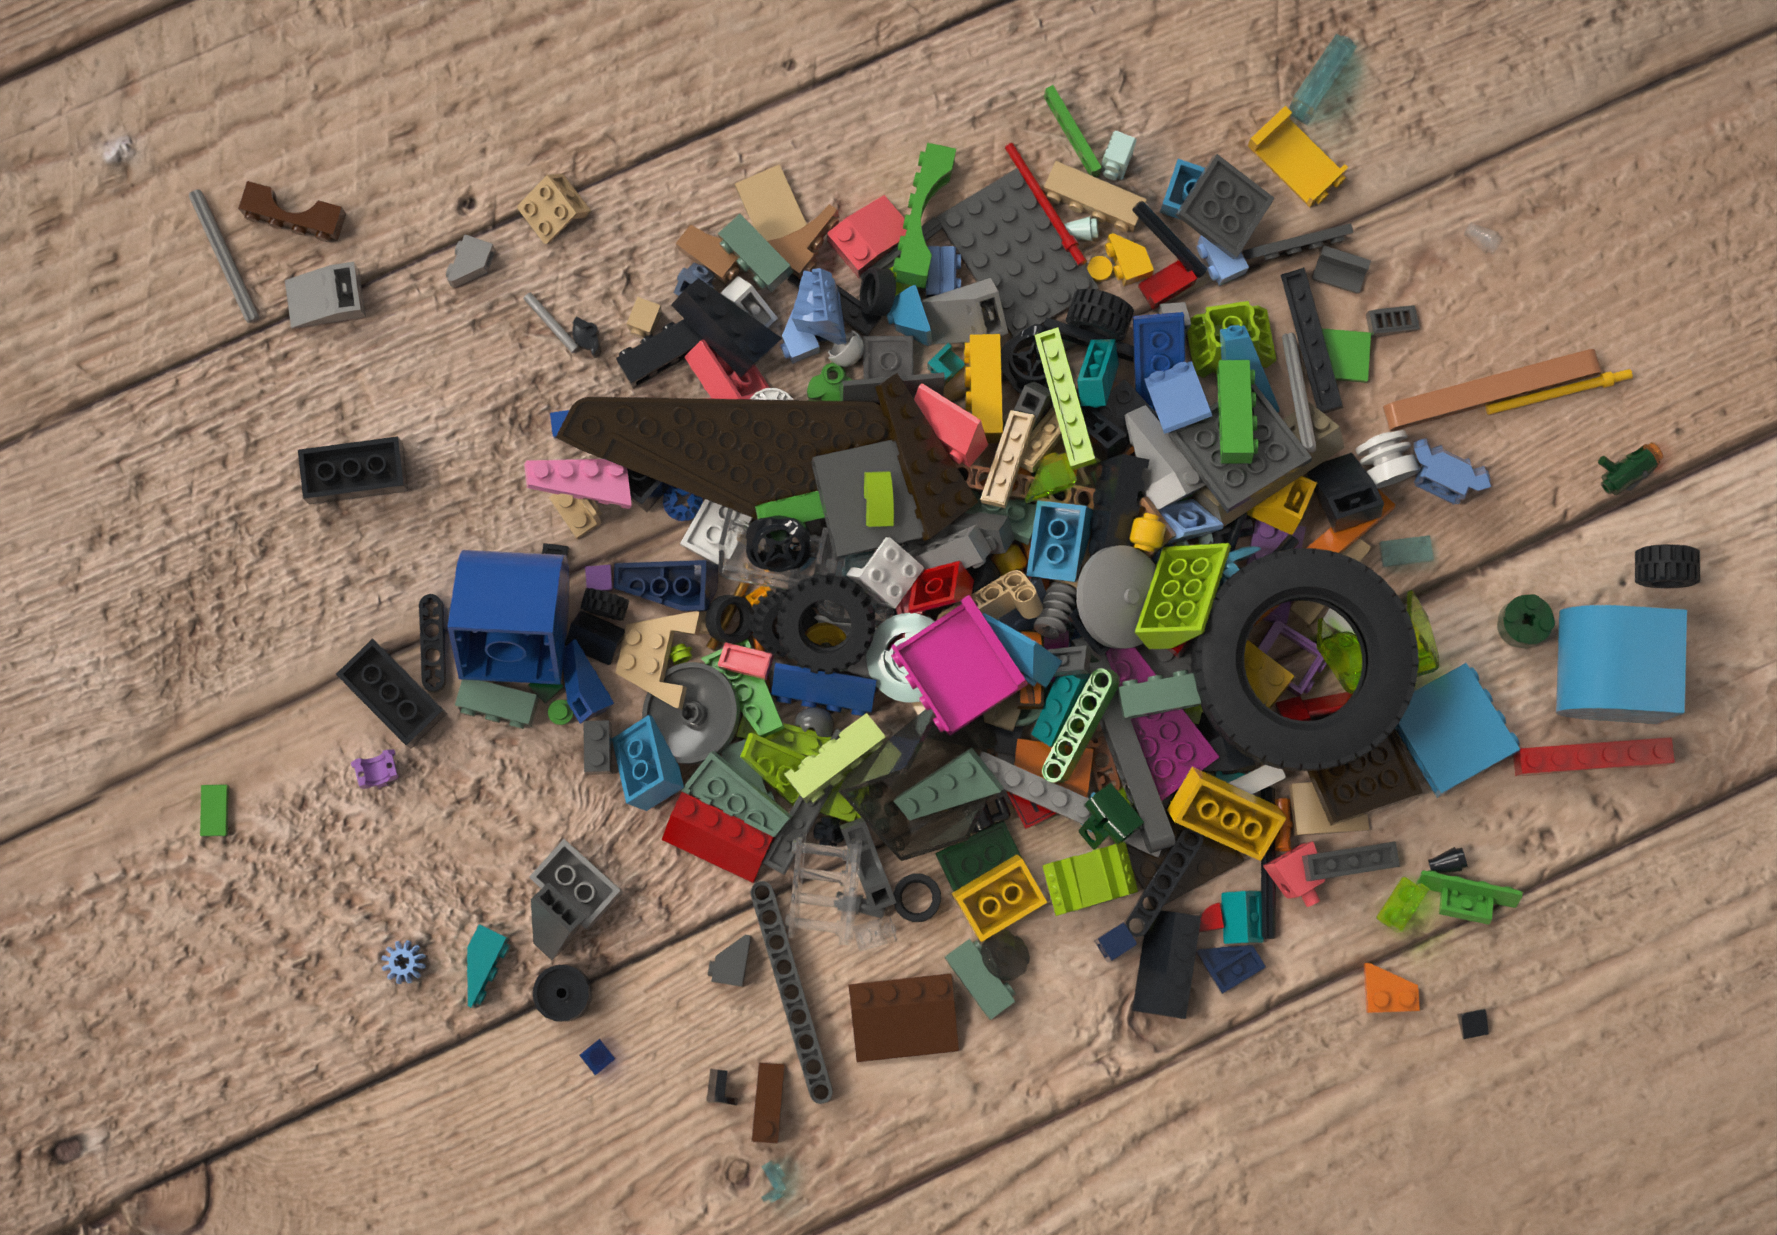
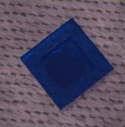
(597, 1057)

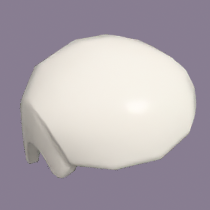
(849, 353)

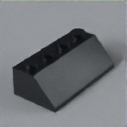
(1167, 965)

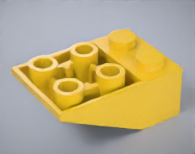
(1286, 506)

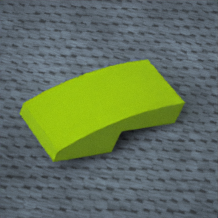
(879, 497)

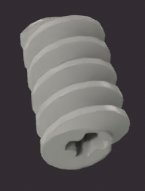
(1056, 607)

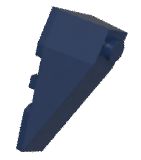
(670, 583)

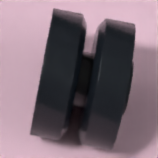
(549, 985)

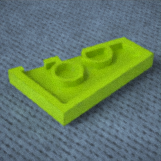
(771, 763)

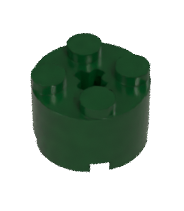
(1539, 617)

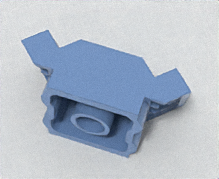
(819, 307)
(1447, 474)

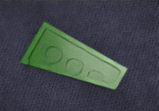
(753, 695)

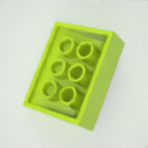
(1181, 594)

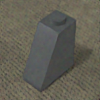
(553, 921)

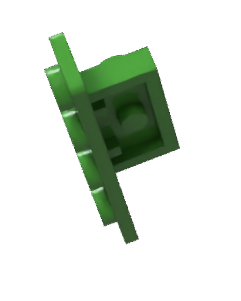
(1468, 898)

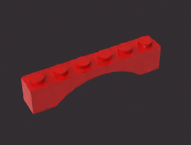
(1594, 756)

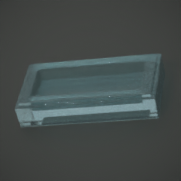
(1406, 551)

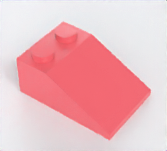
(867, 235)

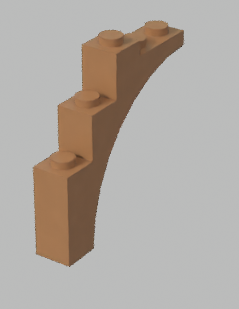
(794, 247)

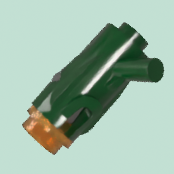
(1631, 470)

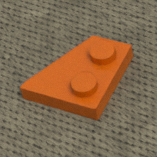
(1388, 991)

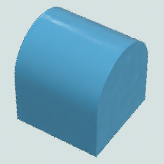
(1621, 663)

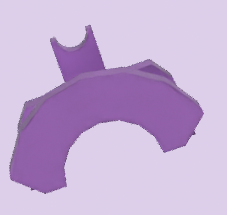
(376, 770)

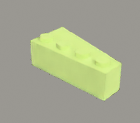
(836, 759)

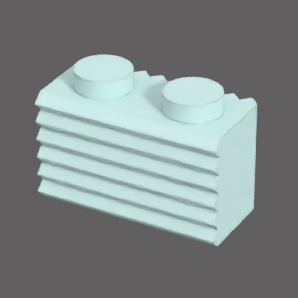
(1117, 155)

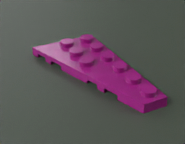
(1168, 738)

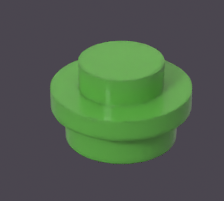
(560, 712)

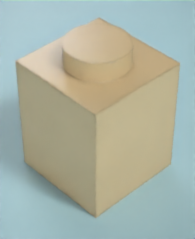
(644, 318)

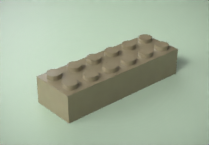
(1328, 442)

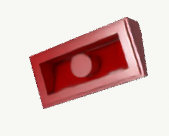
(1326, 704)

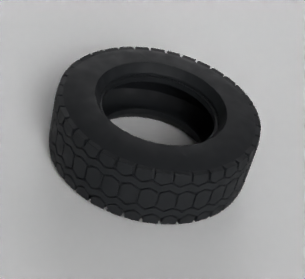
(1385, 643)

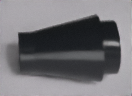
(1449, 861)

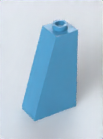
(1238, 346)

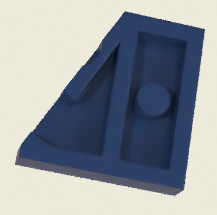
(1230, 964)

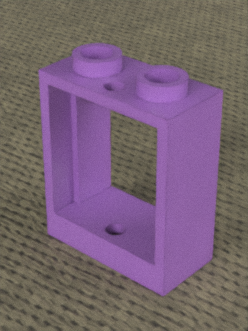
(1318, 664)

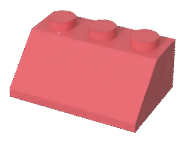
(720, 378)
(956, 428)

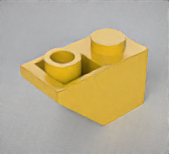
(1130, 259)

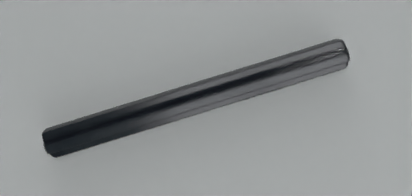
(1268, 886)

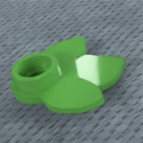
(825, 387)

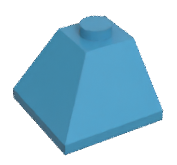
(909, 316)

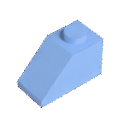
(798, 344)

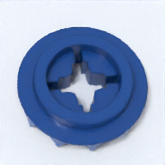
(680, 512)

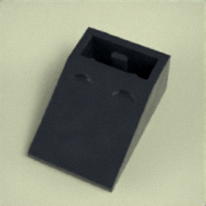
(1346, 492)

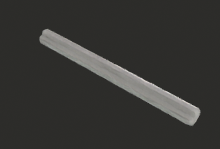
(223, 256)
(1299, 392)

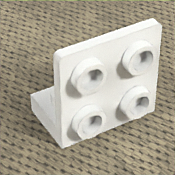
(887, 574)

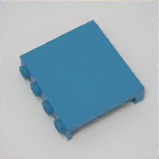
(1455, 730)

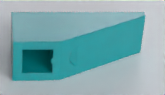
(482, 957)

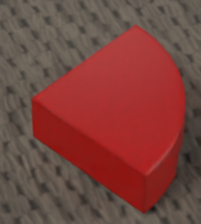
(1211, 919)

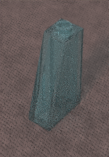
(1322, 78)

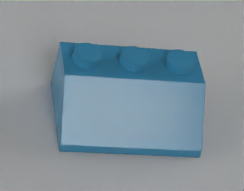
(1030, 657)

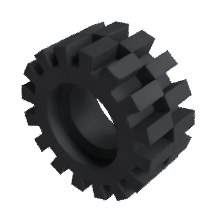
(604, 604)

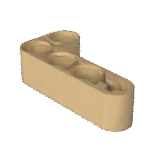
(1004, 595)

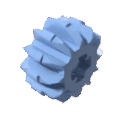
(400, 971)

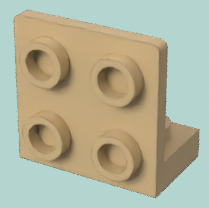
(552, 206)
(578, 514)

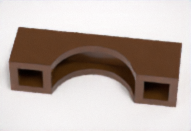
(321, 219)

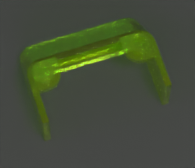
(1344, 653)

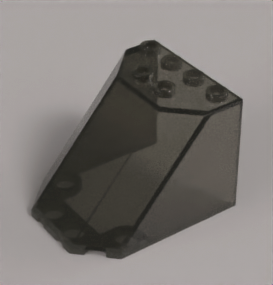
(902, 763)

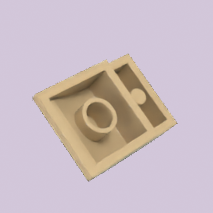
(1310, 817)

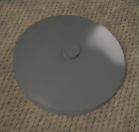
(707, 716)

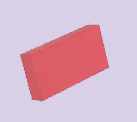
(745, 661)

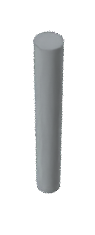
(551, 322)

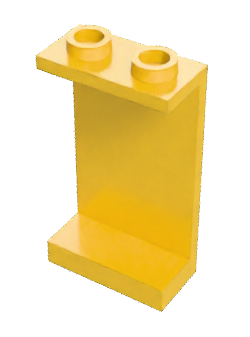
(1296, 159)

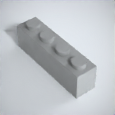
(964, 546)

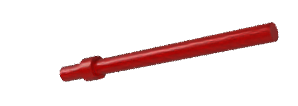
(1068, 241)

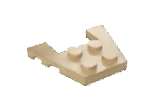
(647, 652)

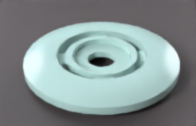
(880, 663)

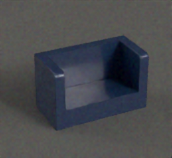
(1115, 942)

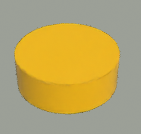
(1099, 268)

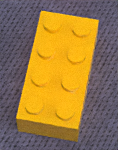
(984, 383)
(1226, 813)

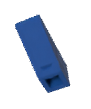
(583, 687)

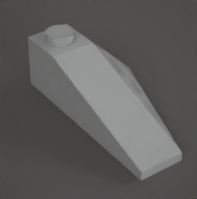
(1168, 472)

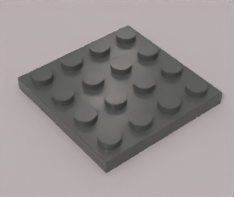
(1234, 484)

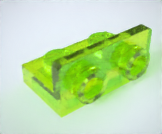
(1402, 904)

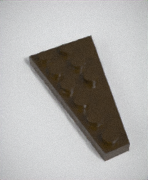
(925, 464)

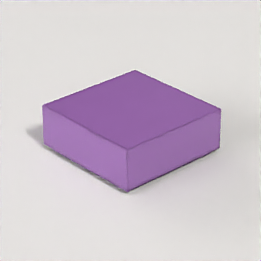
(599, 577)

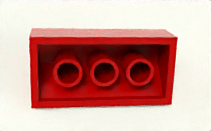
(717, 837)

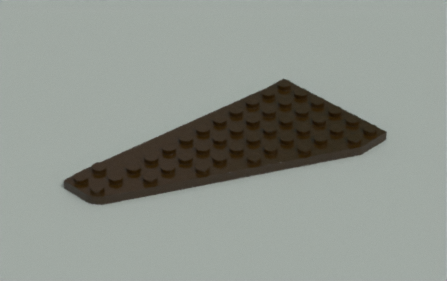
(724, 448)

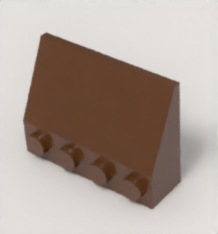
(903, 1017)

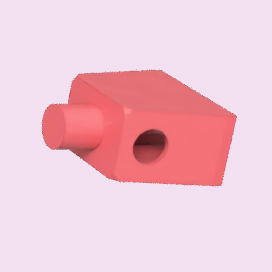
(1289, 874)

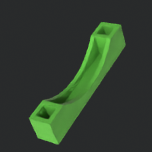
(935, 173)

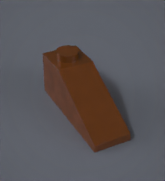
(768, 1103)

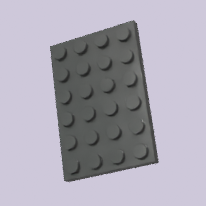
(1015, 244)

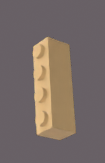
(1092, 196)

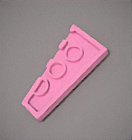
(581, 478)

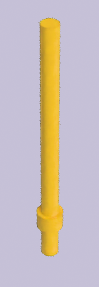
(1605, 380)

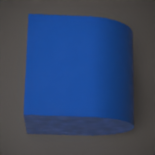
(509, 616)

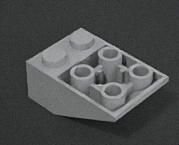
(325, 296)
(965, 312)

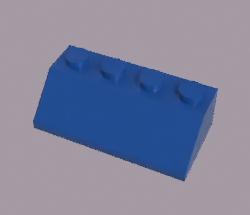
(831, 690)

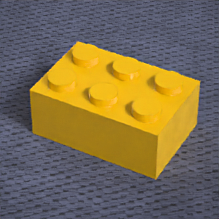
(999, 897)

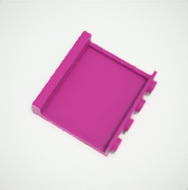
(959, 667)

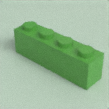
(1235, 411)

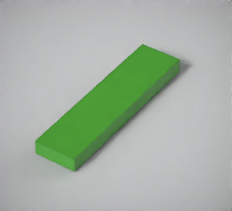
(1072, 131)

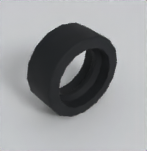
(877, 291)
(714, 614)
(936, 897)

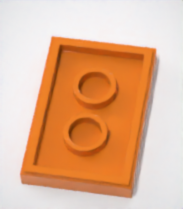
(1032, 755)

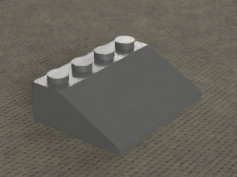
(865, 388)

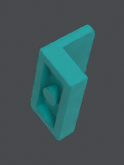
(1242, 917)

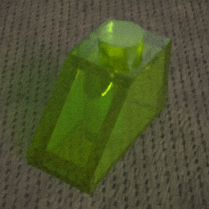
(1051, 477)

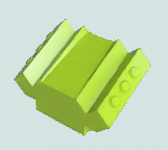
(1205, 334)
(1090, 878)

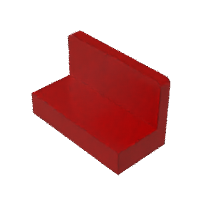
(1167, 284)

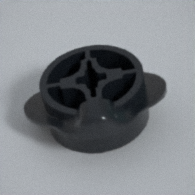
(1023, 359)
(777, 553)

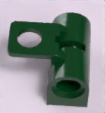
(1109, 817)

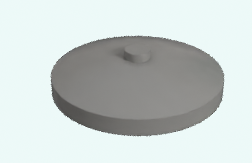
(1113, 594)

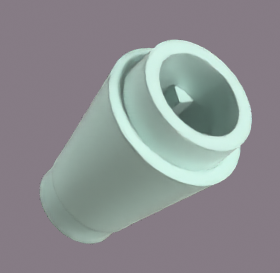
(1083, 228)

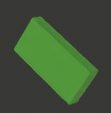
(214, 810)

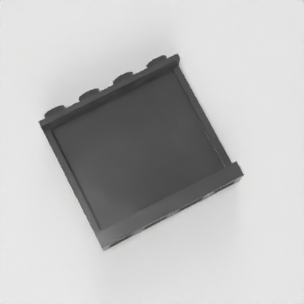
(841, 494)

